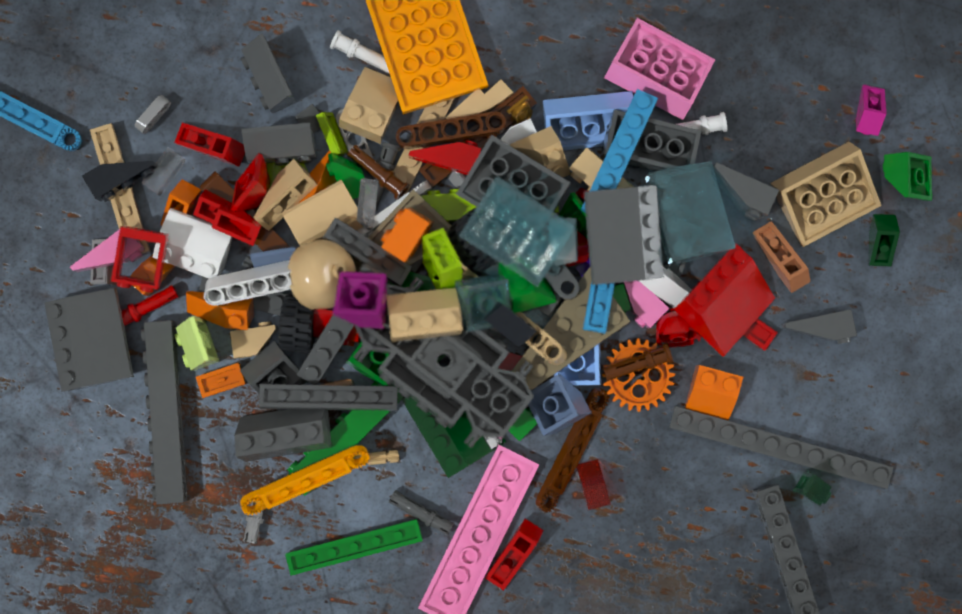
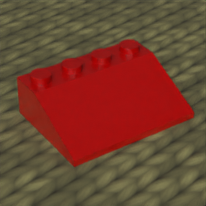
(726, 300)

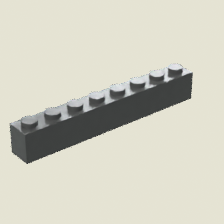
(165, 412)

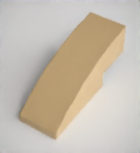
(482, 103)

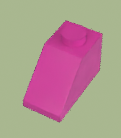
(871, 110)

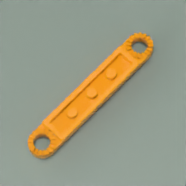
(304, 480)

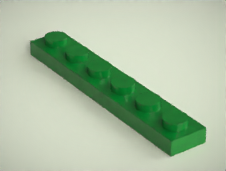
(353, 547)

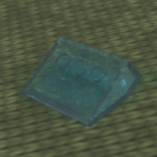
(691, 212)
(517, 231)

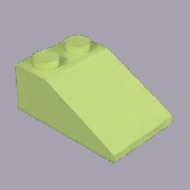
(196, 343)

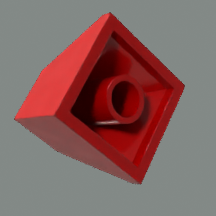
(251, 186)

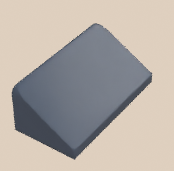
(271, 257)

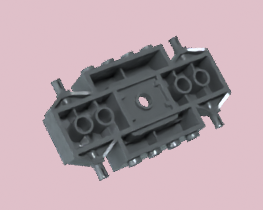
(469, 384)

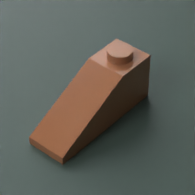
(782, 257)

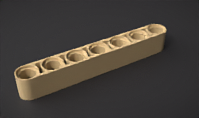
(547, 342)

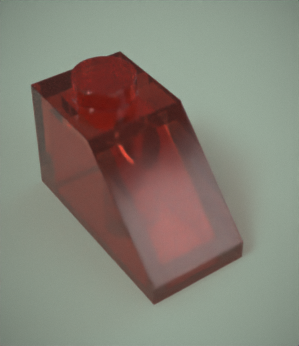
(593, 484)

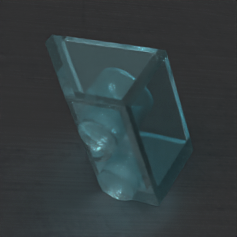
(479, 296)

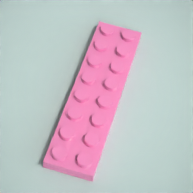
(479, 533)

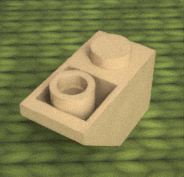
(252, 341)

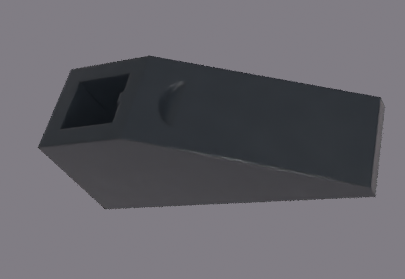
(110, 178)

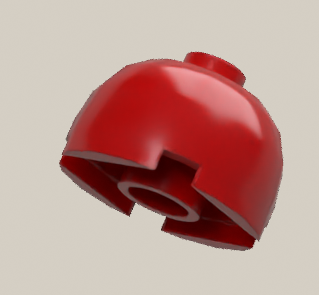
(675, 331)

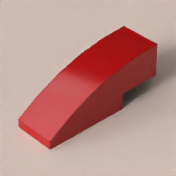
(235, 224)

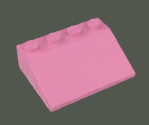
(660, 67)

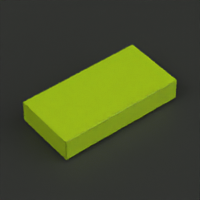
(332, 133)

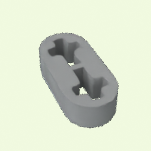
(152, 114)

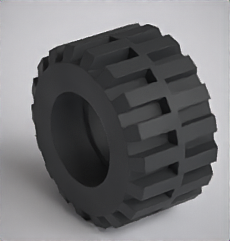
(466, 252)
(295, 326)

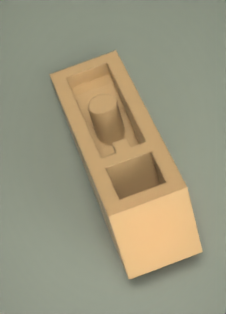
(285, 192)

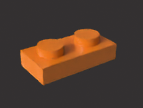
(220, 380)

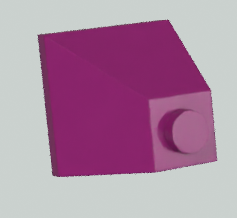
(362, 299)

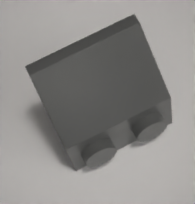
(271, 367)

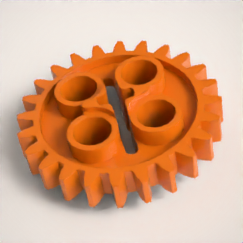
(652, 389)

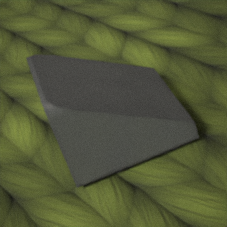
(308, 115)

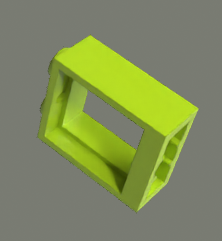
(440, 260)

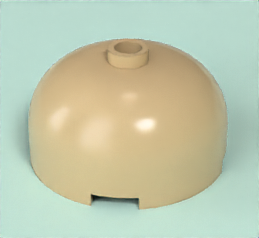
(316, 272)

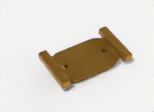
(521, 111)

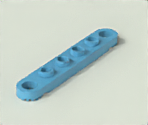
(37, 122)

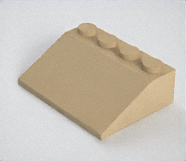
(827, 193)

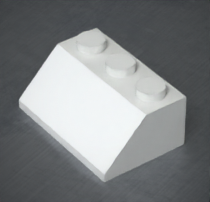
(194, 244)

